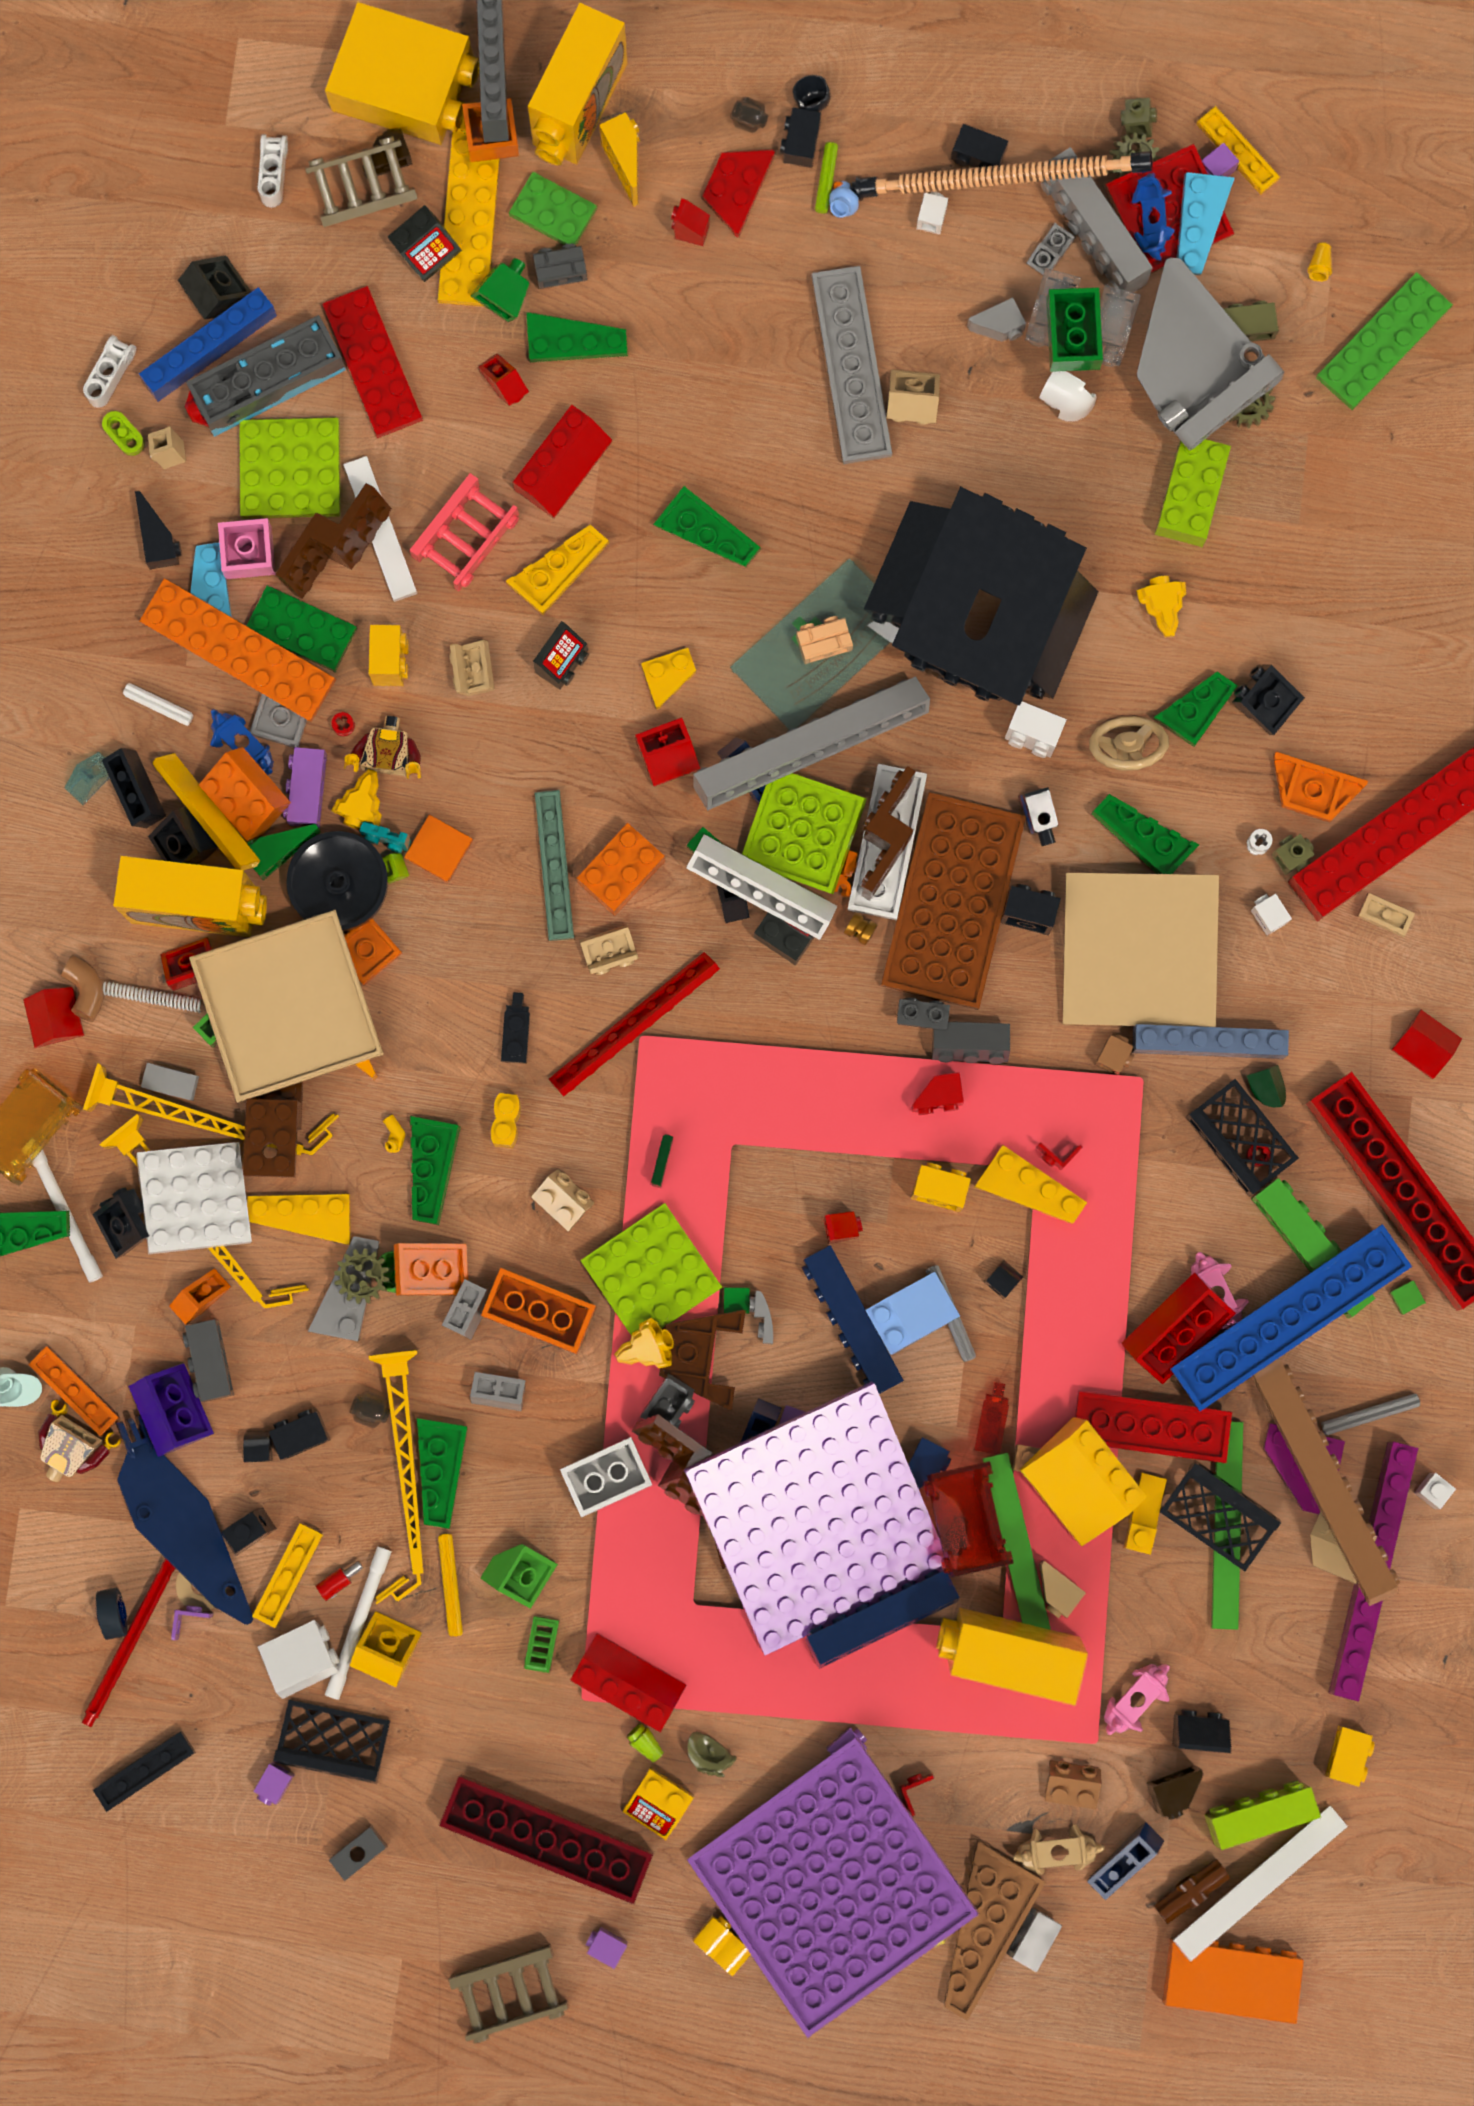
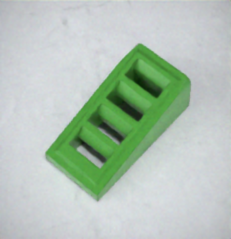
(548, 1656)

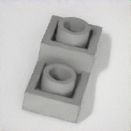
(1051, 249)
(170, 1081)
(761, 1310)

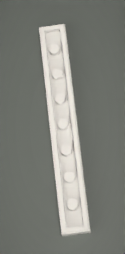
(1259, 1883)

